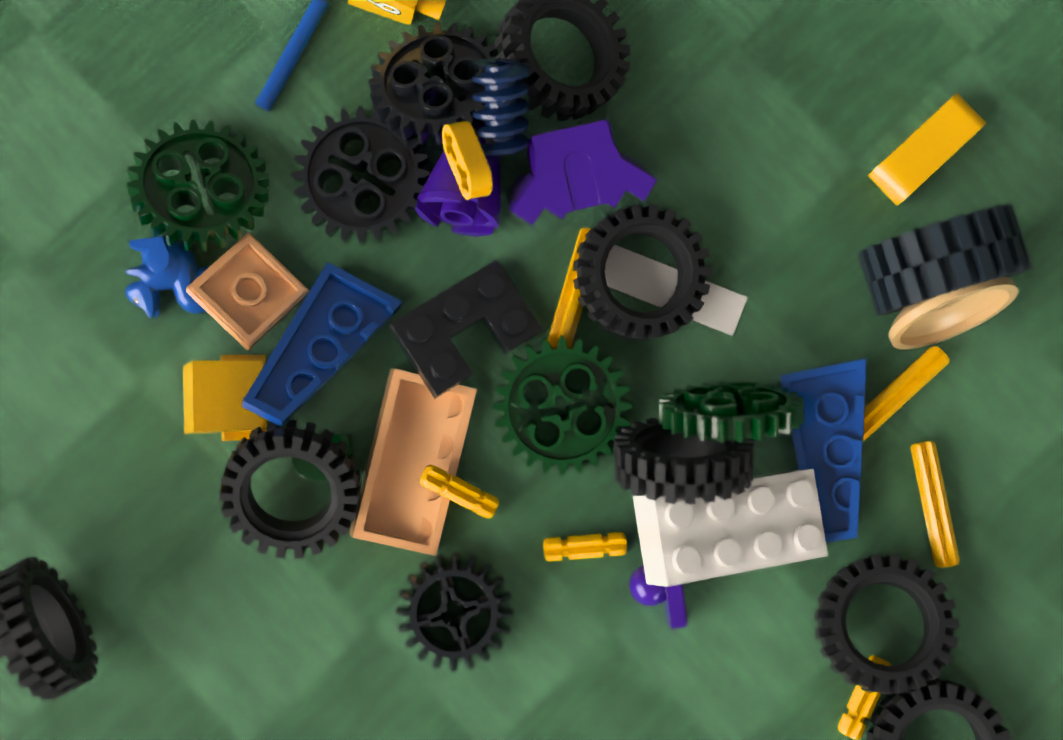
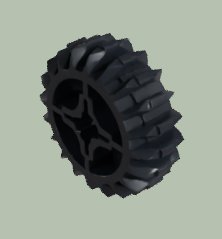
(465, 646)

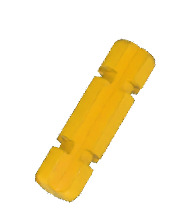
(459, 491)
(585, 546)
(860, 707)

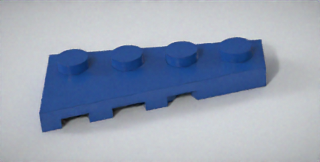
(321, 338)
(832, 440)

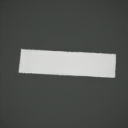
(656, 285)

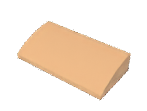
(407, 437)

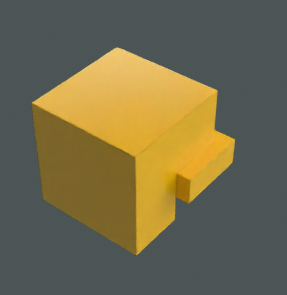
(215, 396)

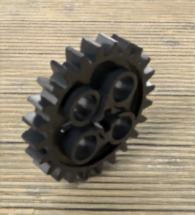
(429, 81)
(342, 207)

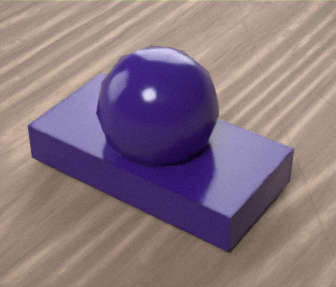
(654, 595)

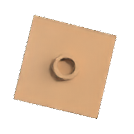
(247, 291)

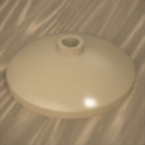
(950, 313)

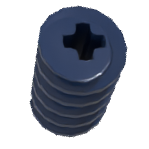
(502, 106)

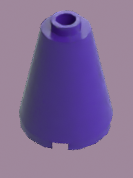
(444, 202)

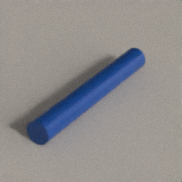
(291, 54)

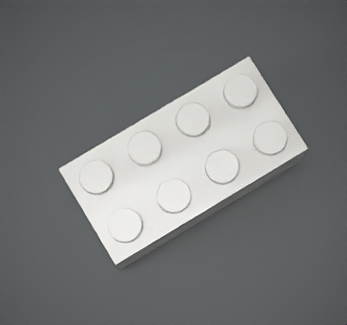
(761, 528)

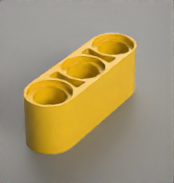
(927, 149)

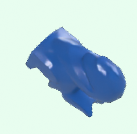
(162, 269)

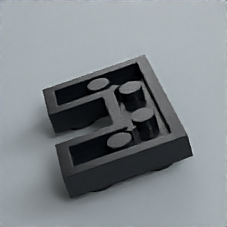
(428, 329)

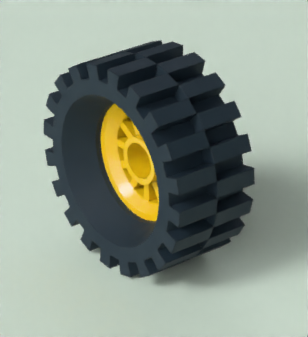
(944, 258)

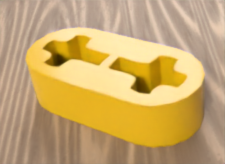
(467, 160)

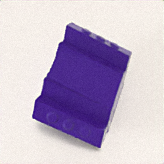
(575, 172)

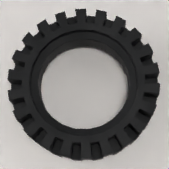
(604, 41)
(688, 259)
(680, 467)
(280, 533)
(929, 597)
(44, 631)
(937, 696)

